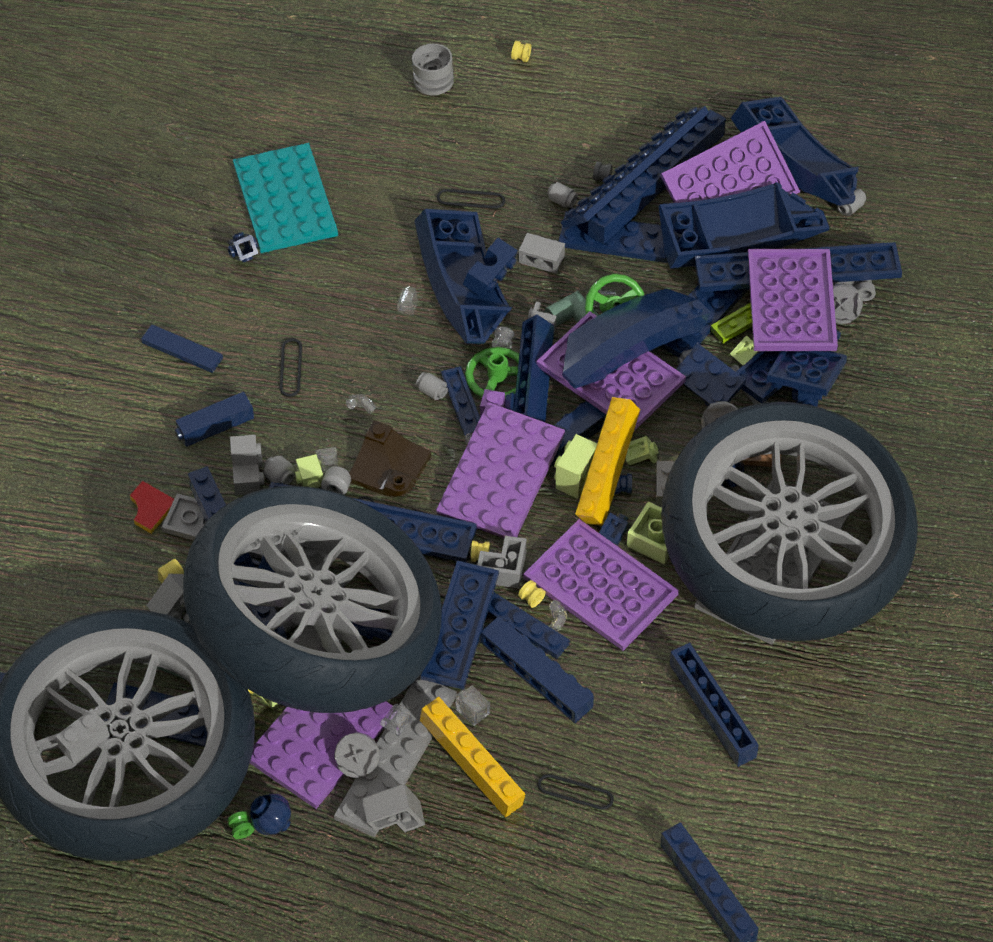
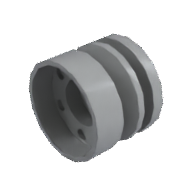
(432, 69)

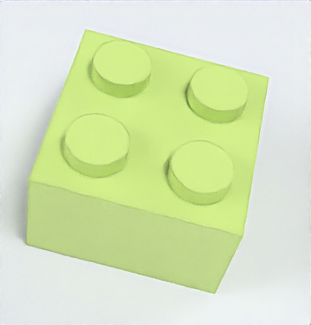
(574, 466)
(647, 534)

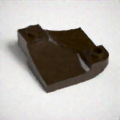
(388, 462)

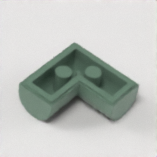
(569, 307)

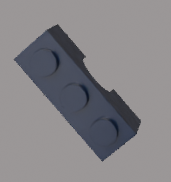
(483, 278)

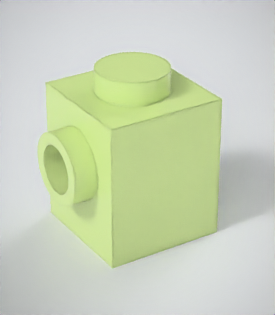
(309, 472)

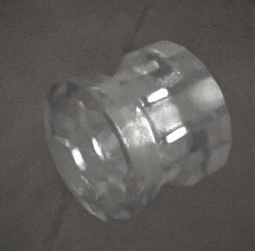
(503, 337)

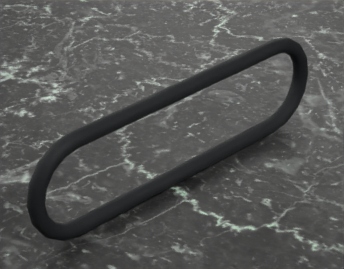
(471, 192)
(282, 367)
(572, 799)

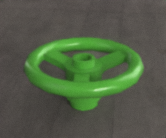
(610, 301)
(496, 367)

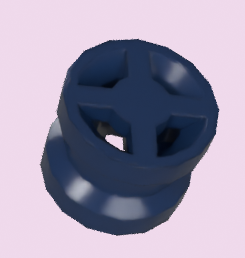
(624, 484)

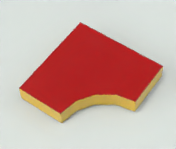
(151, 506)

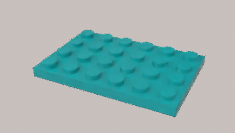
(285, 197)

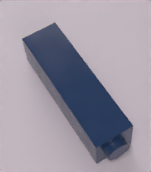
(214, 419)

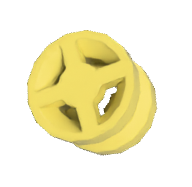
(521, 51)
(476, 548)
(531, 593)

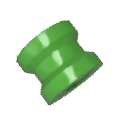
(240, 824)

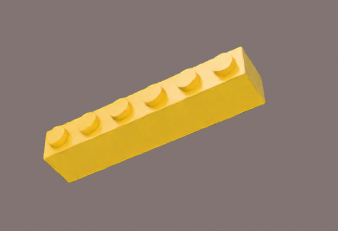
(607, 461)
(472, 757)

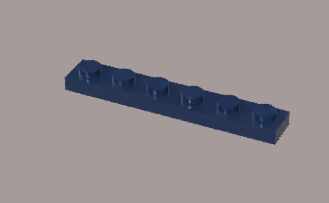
(537, 632)

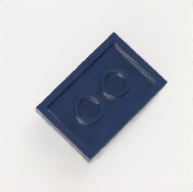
(709, 376)

